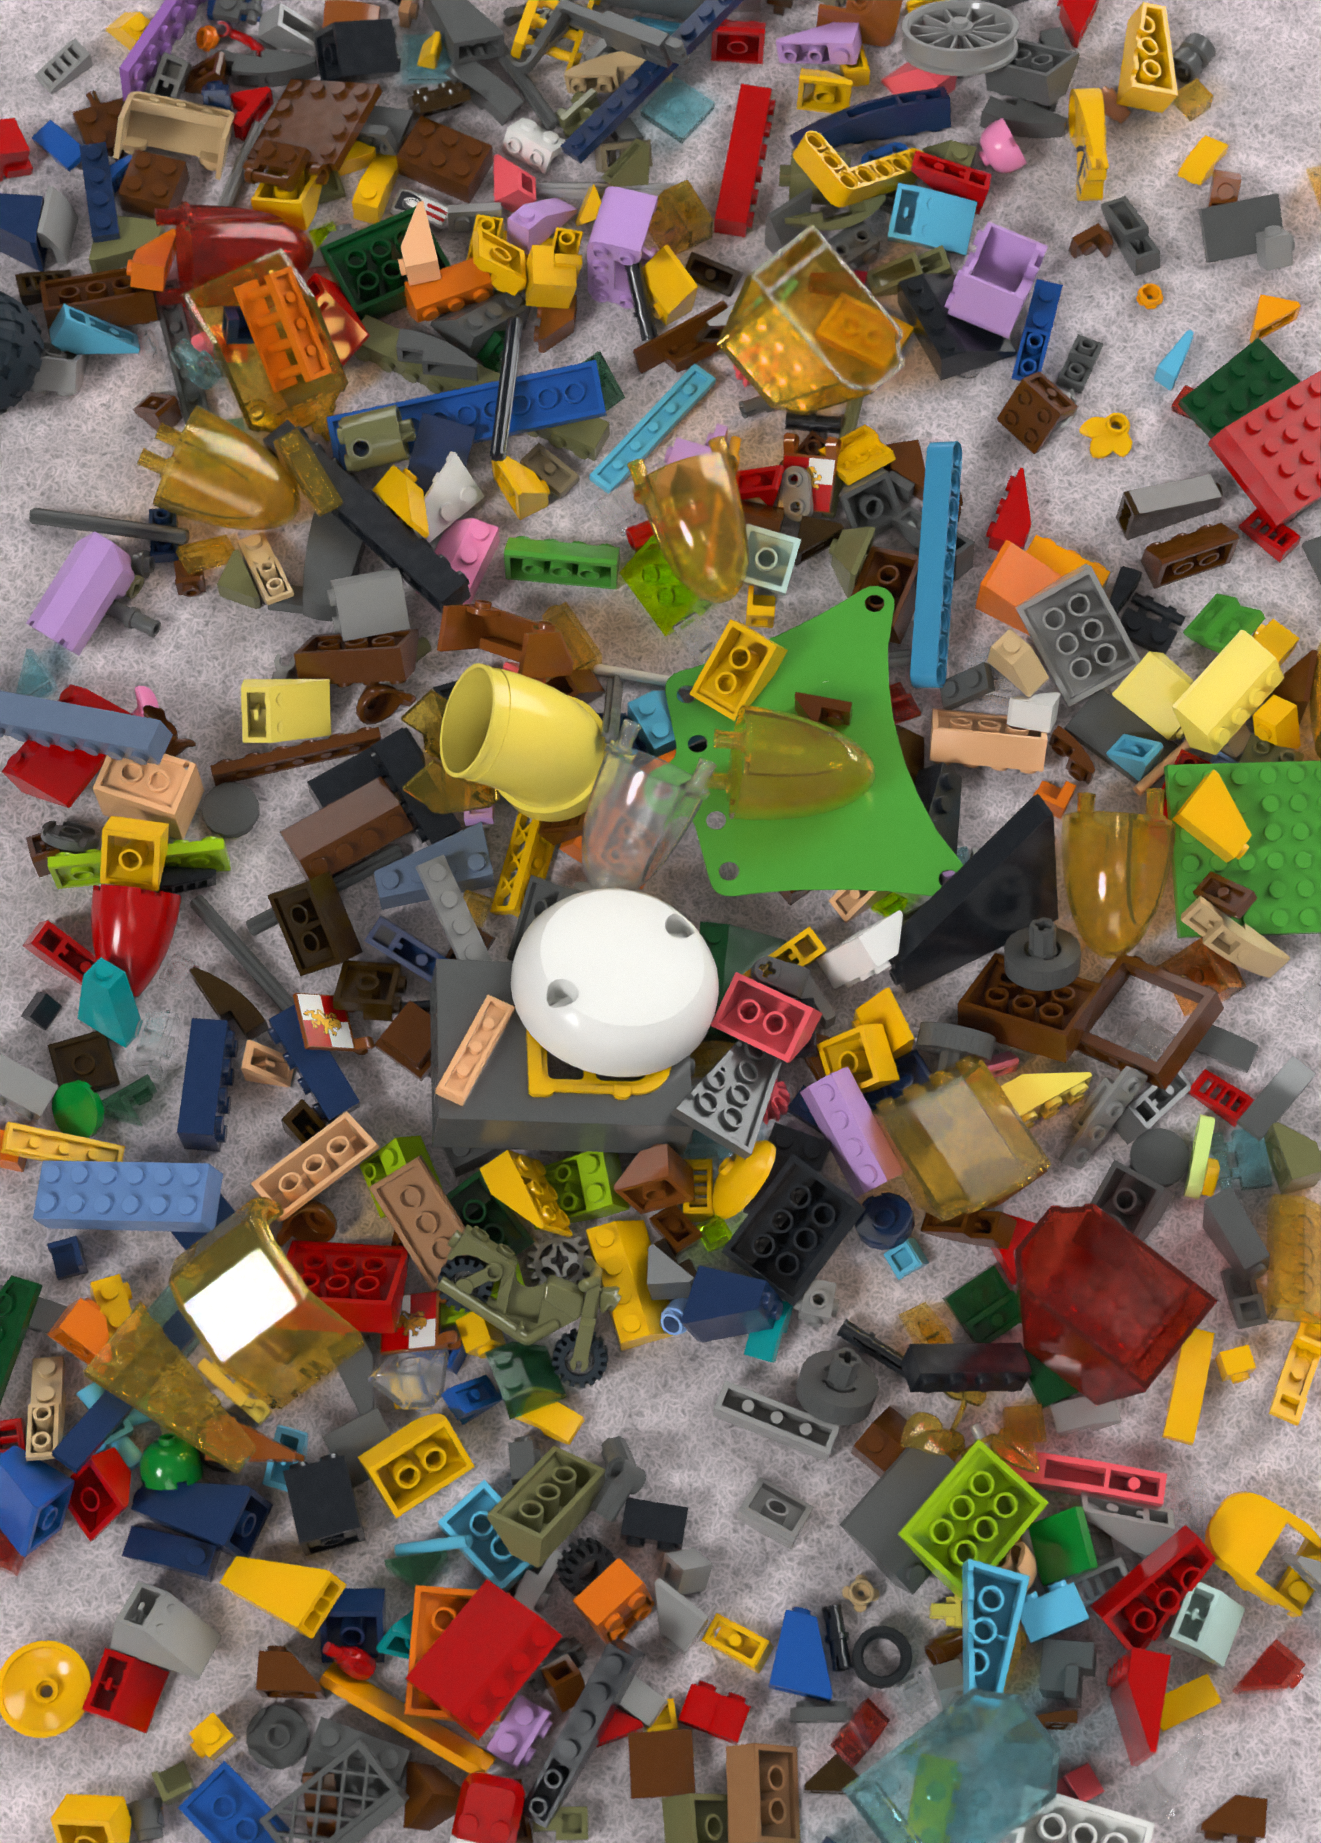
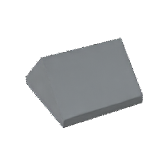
(774, 1512)

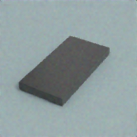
(1104, 721)

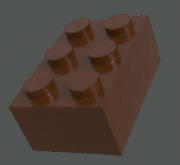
(445, 159)

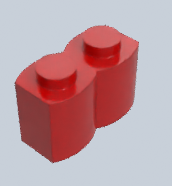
(714, 1713)

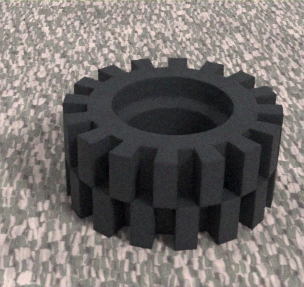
(577, 1558)

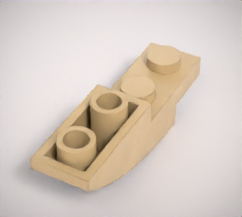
(603, 73)
(265, 568)
(1234, 942)
(46, 1408)

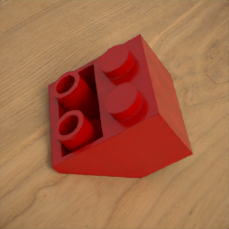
(125, 1691)

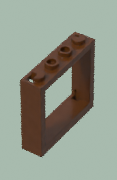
(1184, 1043)

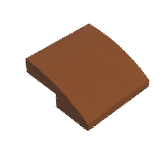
(349, 11)

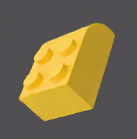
(415, 1462)

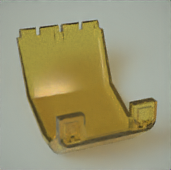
(257, 1310)

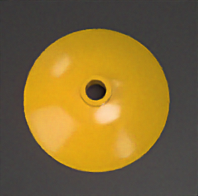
(741, 1179)
(26, 1676)

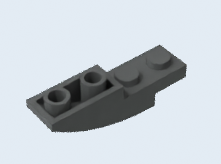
(270, 70)

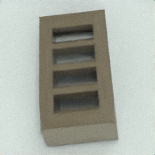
(601, 155)

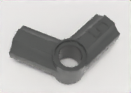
(621, 1476)

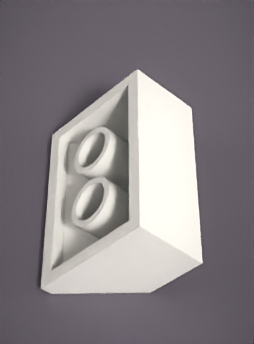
(863, 952)

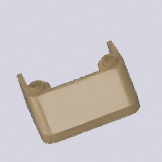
(175, 127)

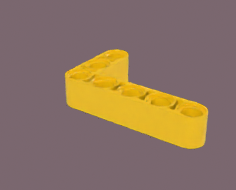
(847, 185)

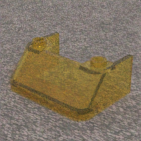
(433, 784)

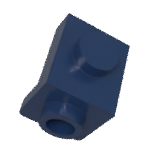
(217, 95)

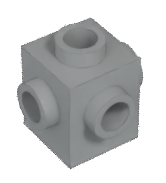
(823, 1294)

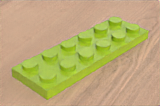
(84, 869)

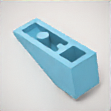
(87, 334)

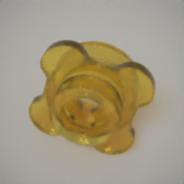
(320, 424)

